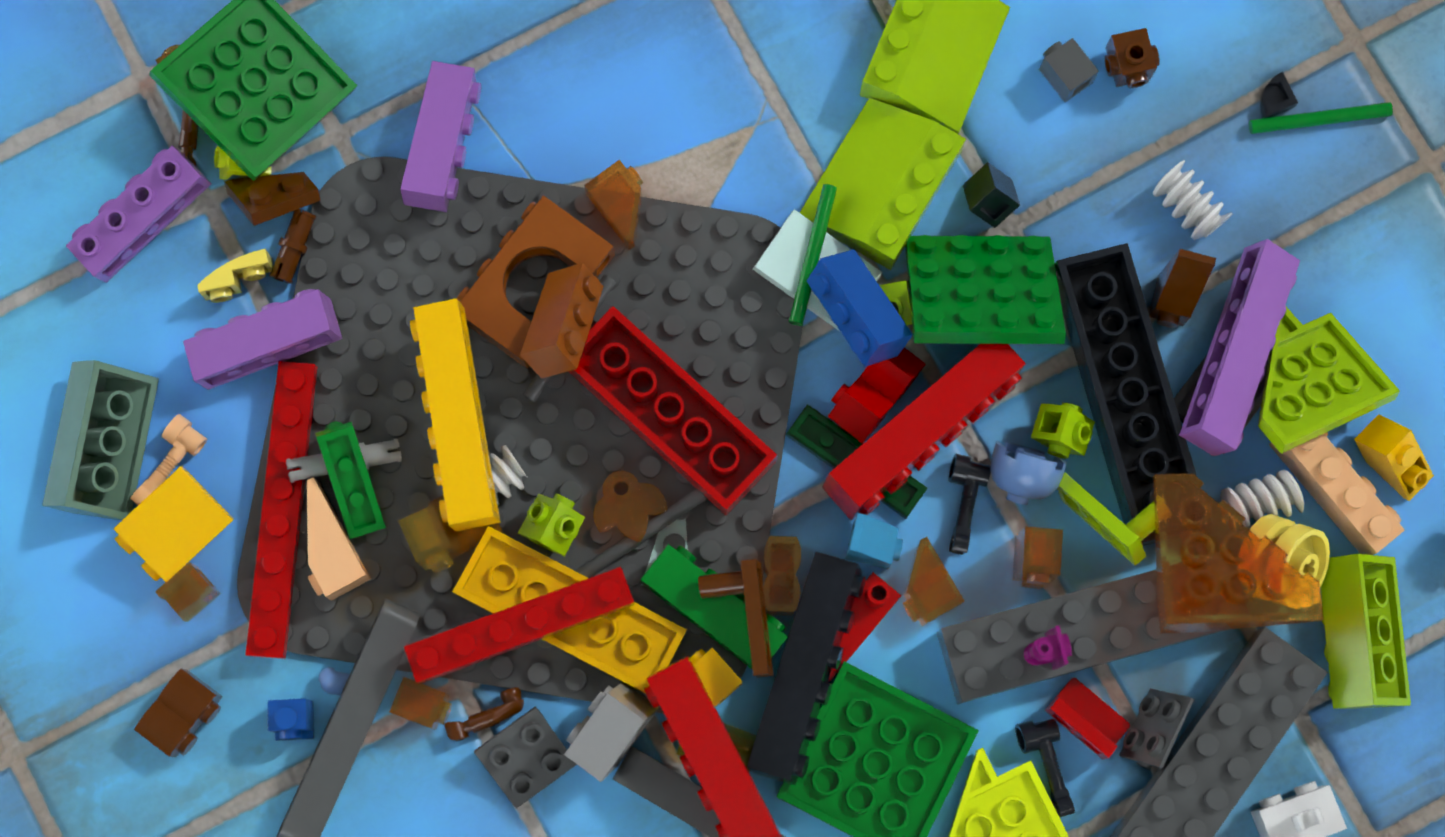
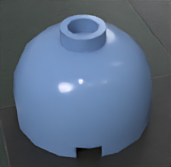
(1025, 472)

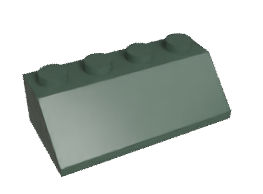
(100, 440)

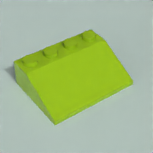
(934, 56)
(885, 179)

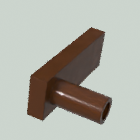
(750, 583)

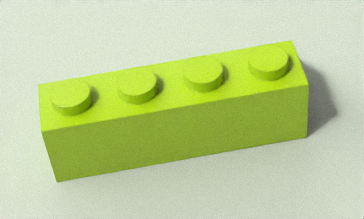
(1364, 633)

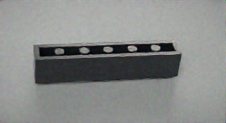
(806, 668)

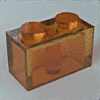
(1037, 556)

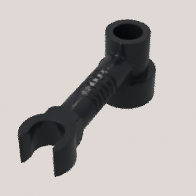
(970, 476)
(1040, 737)

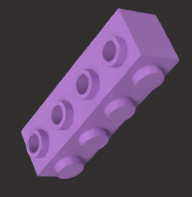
(439, 137)
(137, 214)
(262, 338)

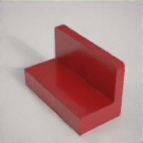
(1088, 718)

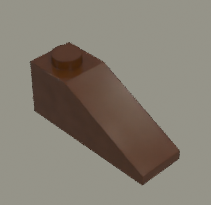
(1180, 288)

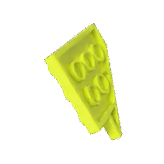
(1005, 804)

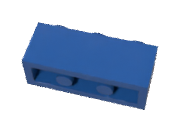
(859, 307)

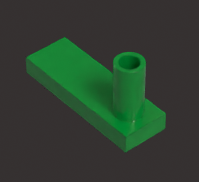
(350, 479)

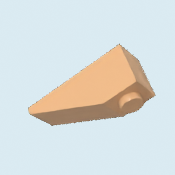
(330, 551)

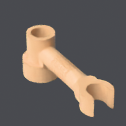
(184, 440)

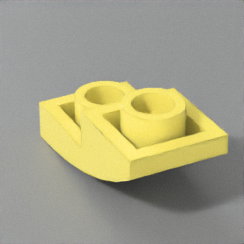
(225, 281)

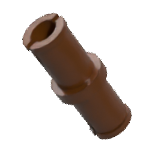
(292, 246)

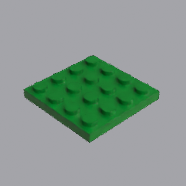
(253, 82)
(984, 290)
(879, 760)

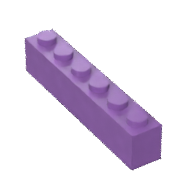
(1240, 348)

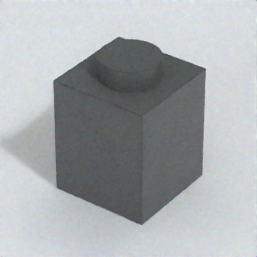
(1067, 69)

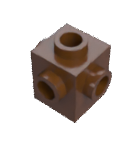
(1131, 58)

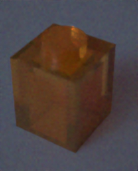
(421, 704)

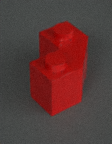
(868, 400)

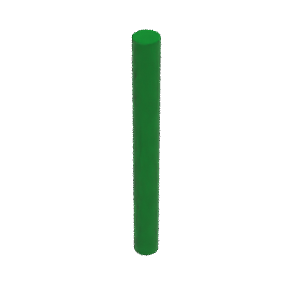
(1320, 118)
(812, 254)

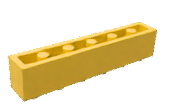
(455, 415)

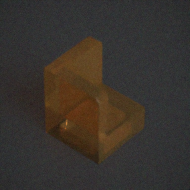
(188, 592)

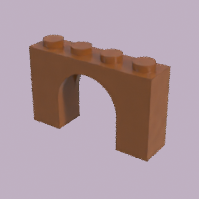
(544, 232)

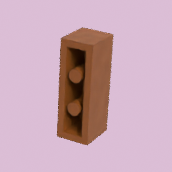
(562, 321)

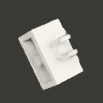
(1306, 814)

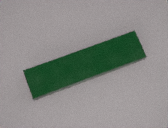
(835, 444)

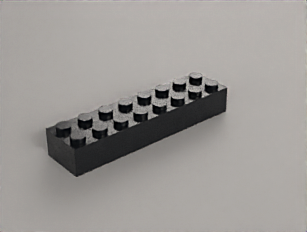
(1122, 375)

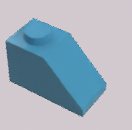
(873, 542)

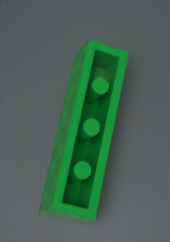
(722, 618)

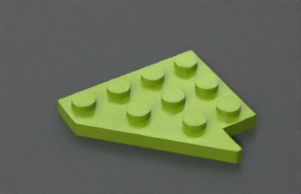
(1317, 381)

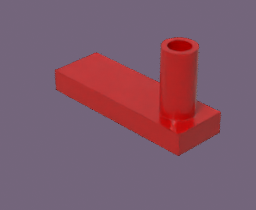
(869, 611)

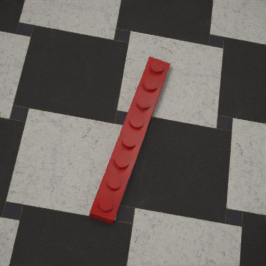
(281, 512)

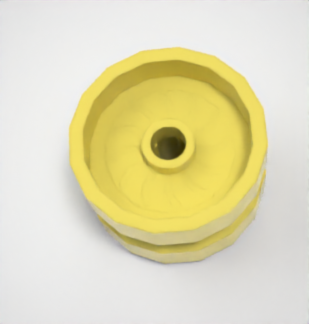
(1305, 546)

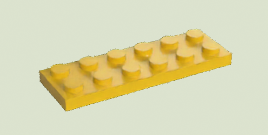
(621, 644)

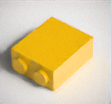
(172, 525)

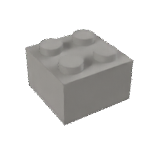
(609, 733)

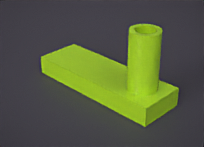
(1122, 537)

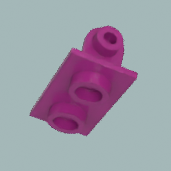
(1051, 649)

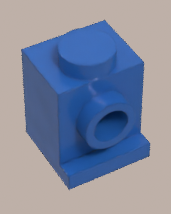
(291, 719)

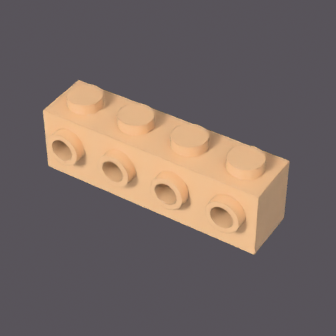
(1343, 494)

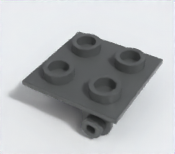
(1156, 728)
(525, 757)

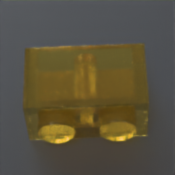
(429, 539)

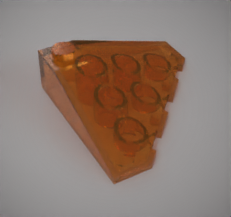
(1217, 570)

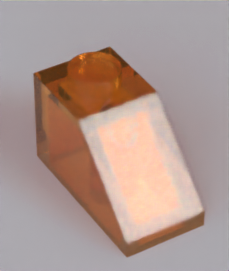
(618, 199)
(929, 586)

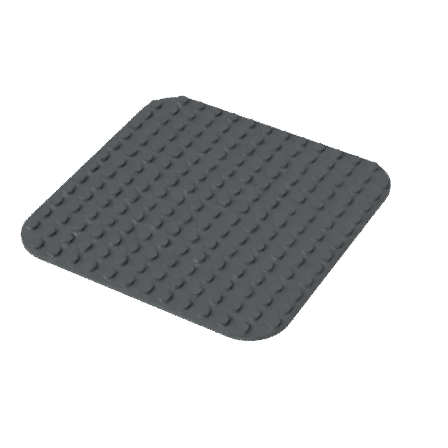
(680, 285)

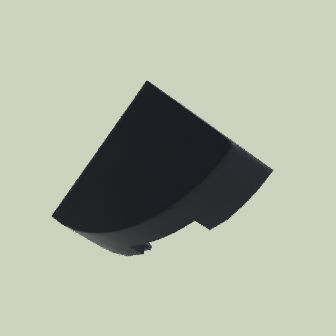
(1277, 97)

